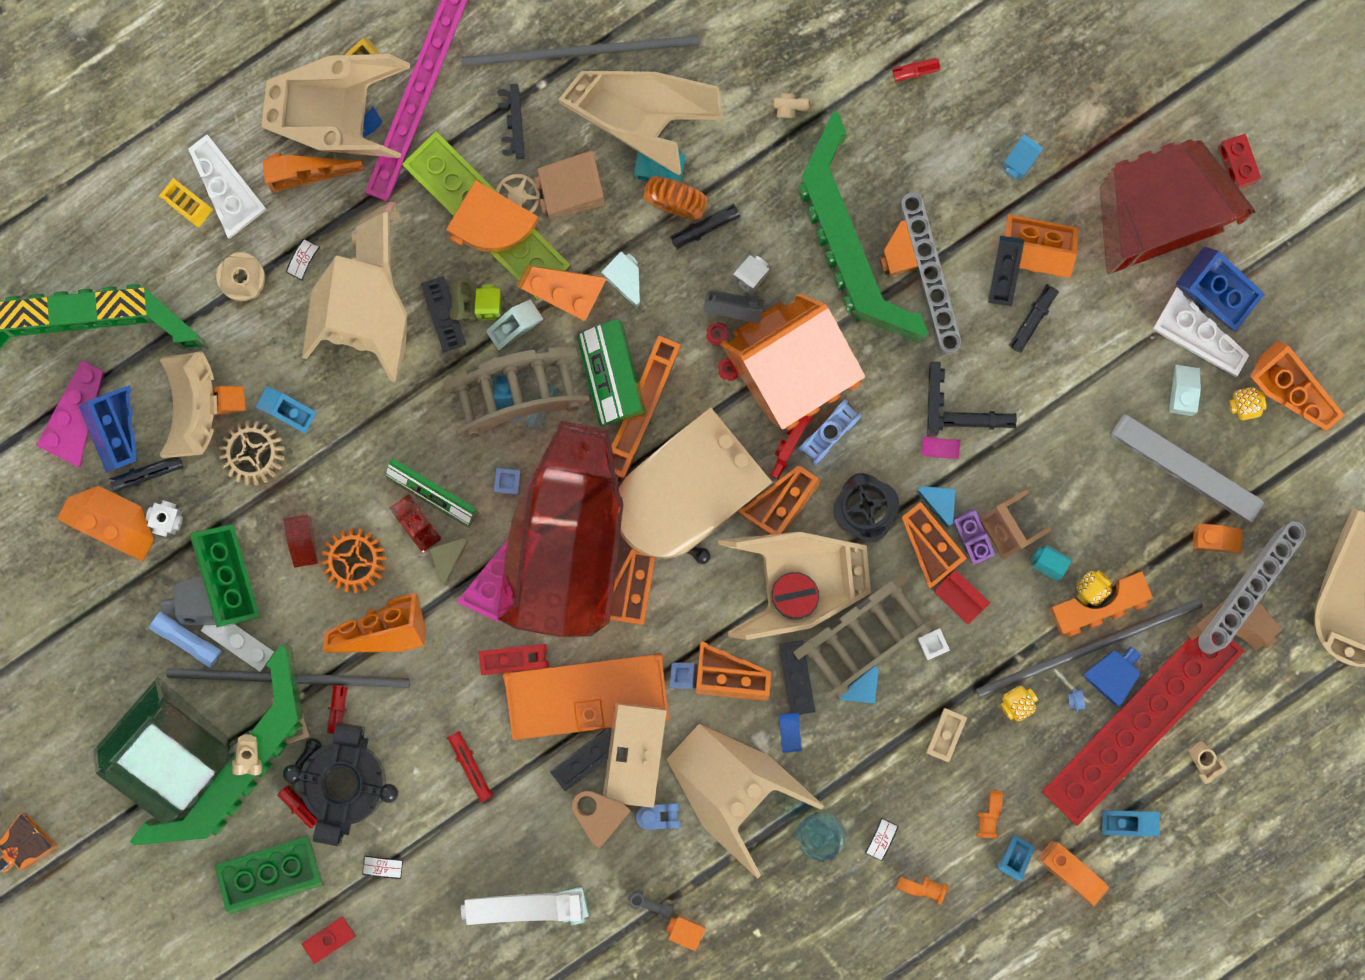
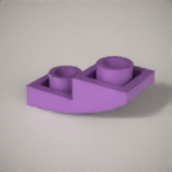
(973, 536)

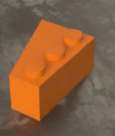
(563, 289)
(782, 503)
(933, 545)
(632, 589)
(729, 676)

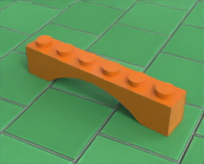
(651, 387)

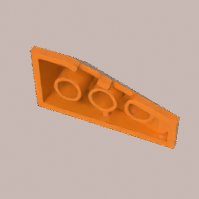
(294, 171)

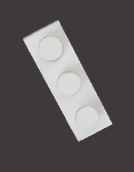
(241, 644)

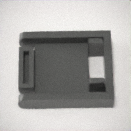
(734, 305)

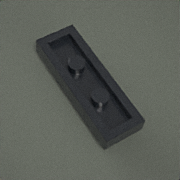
(1006, 270)
(935, 399)
(797, 679)
(583, 760)

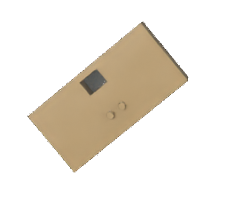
(634, 754)

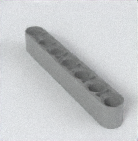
(927, 285)
(1187, 469)
(1245, 594)

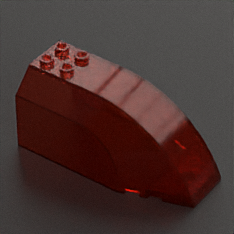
(565, 538)

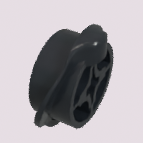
(859, 483)

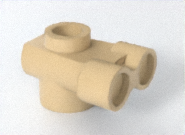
(788, 105)
(247, 757)
(1209, 765)

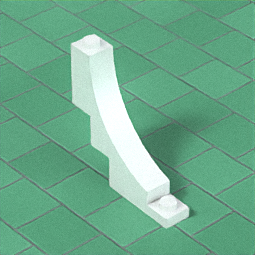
(523, 908)

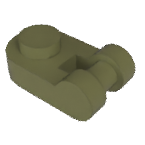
(463, 293)

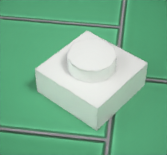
(933, 644)

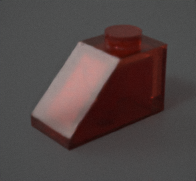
(301, 540)

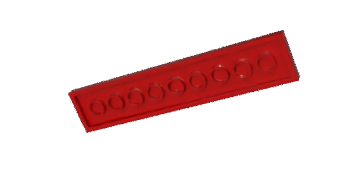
(1137, 727)

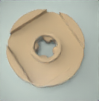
(232, 266)

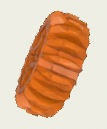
(675, 198)
(356, 549)

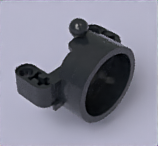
(335, 815)

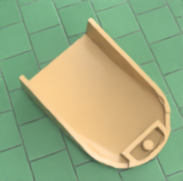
(688, 489)
(1341, 600)

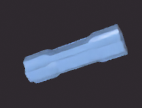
(185, 639)

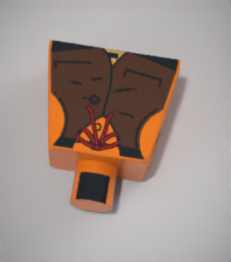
(24, 844)

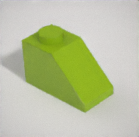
(488, 303)

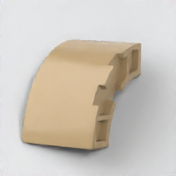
(192, 404)

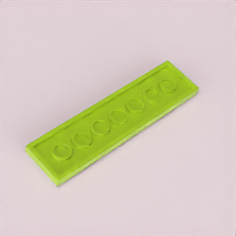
(450, 178)

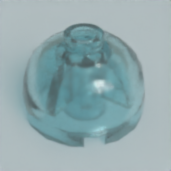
(821, 836)

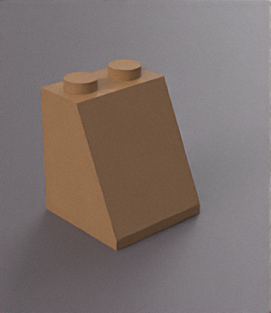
(570, 186)

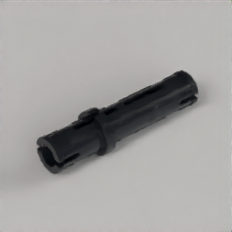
(709, 224)
(1033, 319)
(987, 420)
(145, 473)

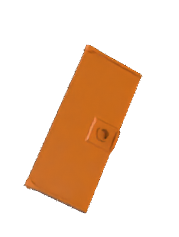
(581, 695)

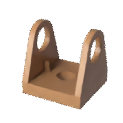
(1005, 531)
(604, 819)

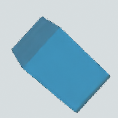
(940, 501)
(863, 689)
(1016, 858)

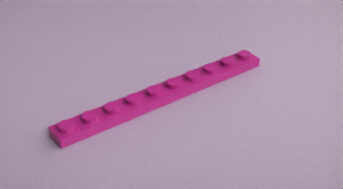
(416, 97)

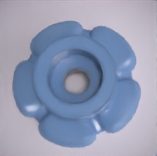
(1076, 700)

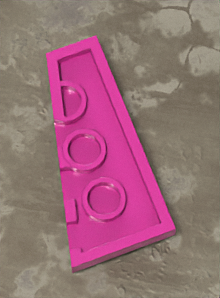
(66, 429)
(485, 590)

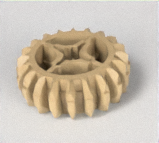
(243, 458)

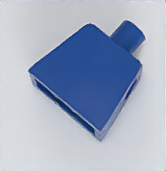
(1114, 675)

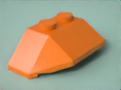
(109, 520)

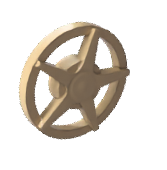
(518, 194)

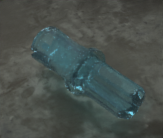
(534, 420)

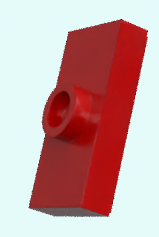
(328, 940)

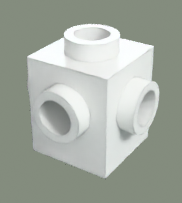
(173, 518)

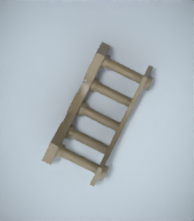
(509, 366)
(852, 621)

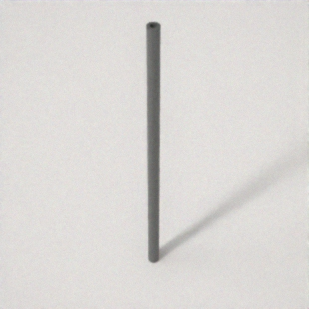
(580, 50)
(1088, 648)
(301, 678)

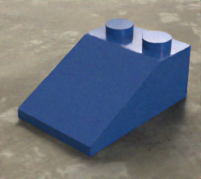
(1220, 288)

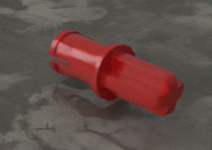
(915, 69)
(337, 707)
(297, 806)

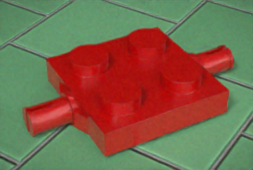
(786, 447)

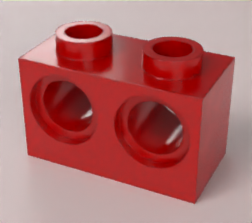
(1239, 161)

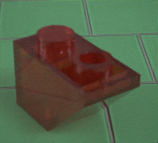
(415, 523)

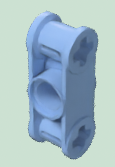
(840, 422)

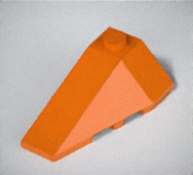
(1290, 383)
(389, 629)

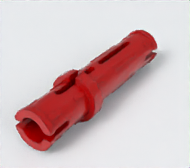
(482, 793)

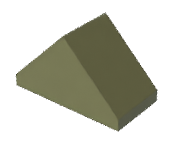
(447, 557)

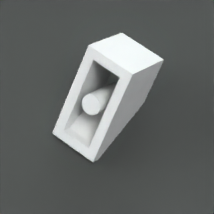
(751, 274)

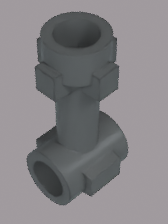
(637, 900)

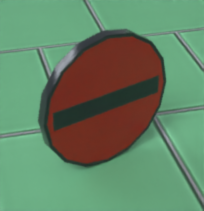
(795, 595)

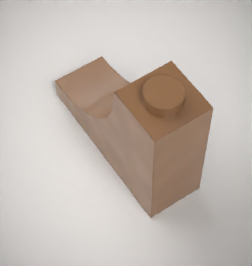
(1257, 630)

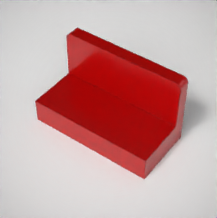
(961, 597)

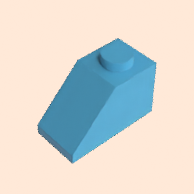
(1022, 158)
(286, 409)
(1131, 823)

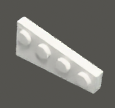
(229, 193)
(1191, 329)

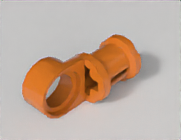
(988, 820)
(927, 888)

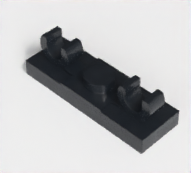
(514, 121)
(439, 304)

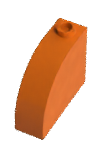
(490, 221)
(1073, 873)

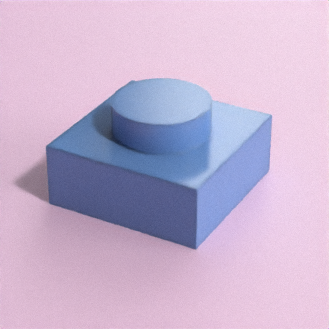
(507, 481)
(683, 675)

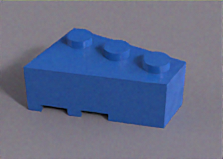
(111, 427)

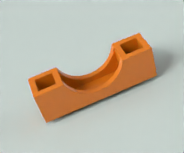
(1129, 592)

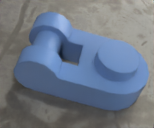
(650, 818)

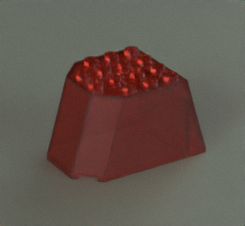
(1166, 203)

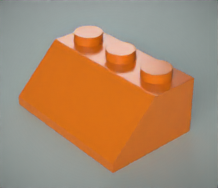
(1047, 245)

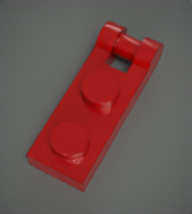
(512, 659)

